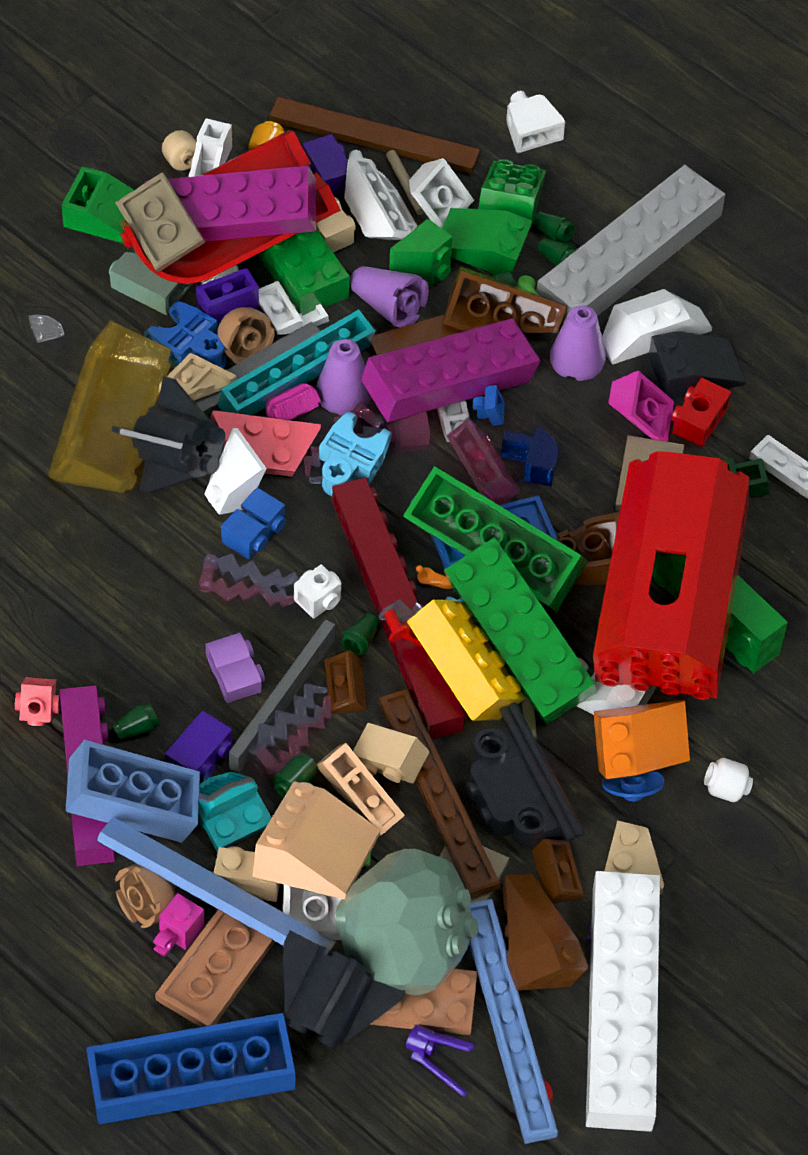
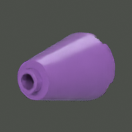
(391, 293)
(579, 346)
(340, 379)

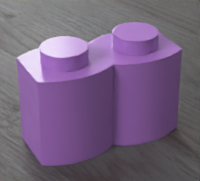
(234, 668)

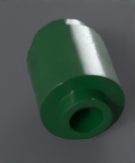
(297, 769)

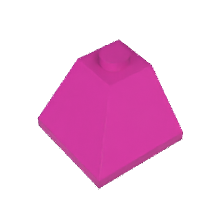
(643, 405)

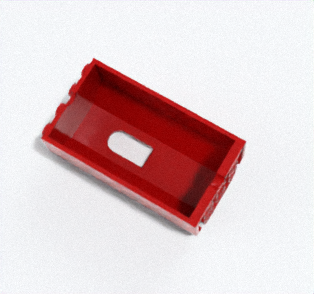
(677, 508)

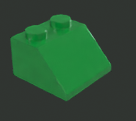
(423, 253)

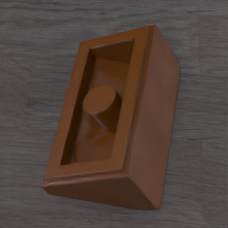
(345, 683)
(557, 870)

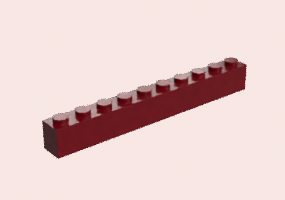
(386, 583)

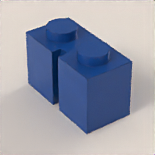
(251, 530)

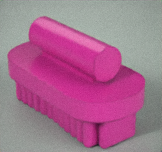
(292, 402)

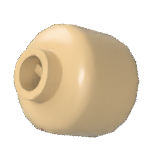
(179, 149)

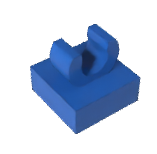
(490, 406)

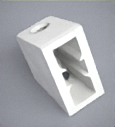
(533, 122)

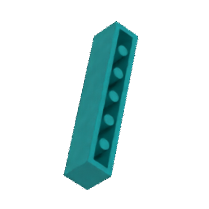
(292, 367)

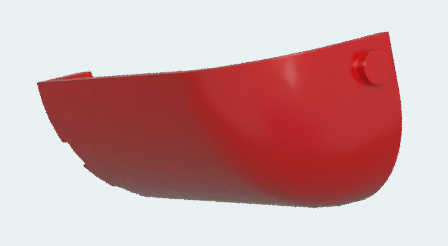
(220, 255)

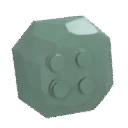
(407, 921)

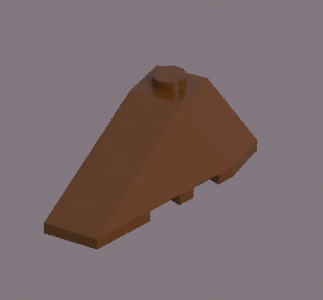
(483, 300)
(595, 544)
(541, 944)

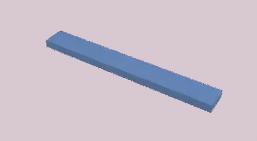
(205, 884)
(510, 1027)

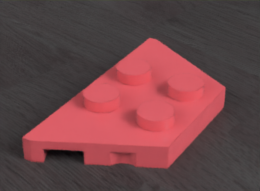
(275, 441)

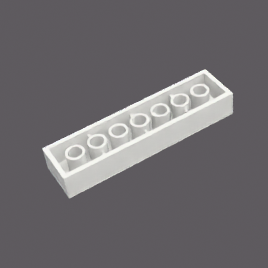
(623, 1002)

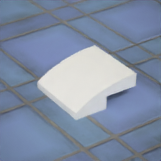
(283, 313)

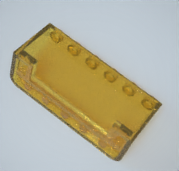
(113, 389)

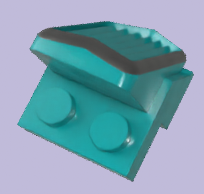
(231, 809)

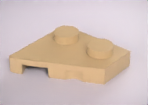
(200, 377)
(633, 852)

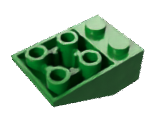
(512, 188)
(92, 204)

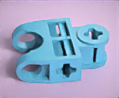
(350, 456)

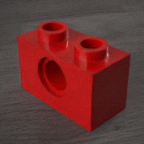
(701, 412)

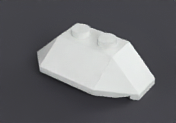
(376, 202)
(653, 314)

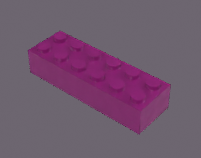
(250, 202)
(449, 369)

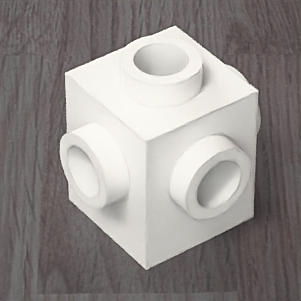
(317, 591)

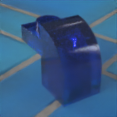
(537, 451)

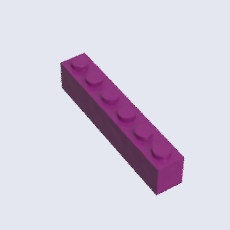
(81, 722)

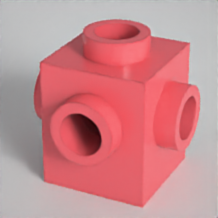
(37, 701)

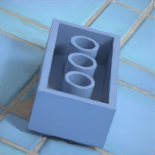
(134, 790)

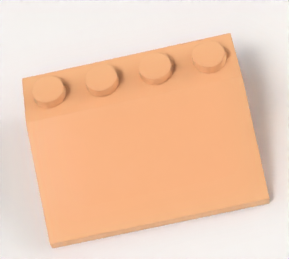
(314, 842)

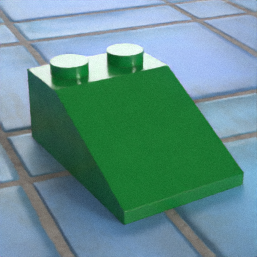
(487, 237)

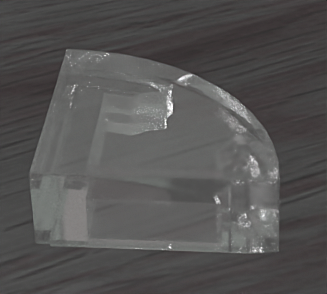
(45, 327)

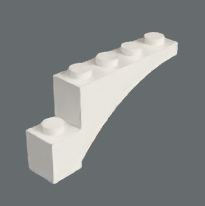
(212, 147)

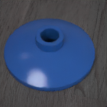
(634, 787)

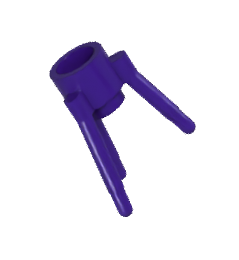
(425, 1041)

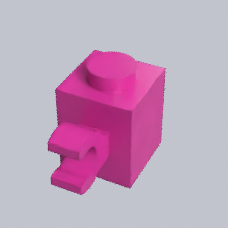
(179, 925)

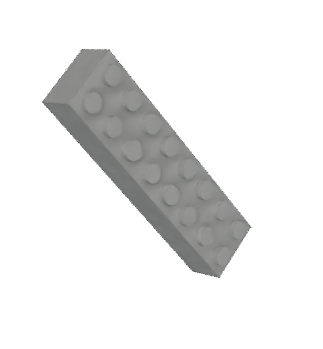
(634, 243)

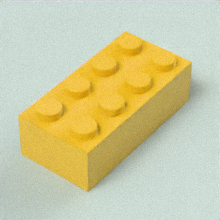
(466, 659)

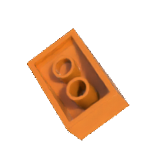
(641, 738)

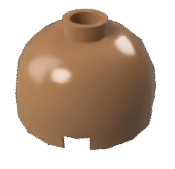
(245, 333)
(143, 894)

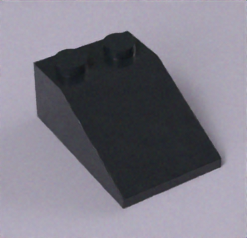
(684, 357)

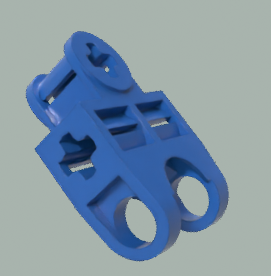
(189, 336)

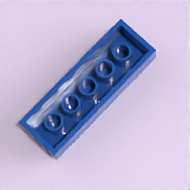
(191, 1068)

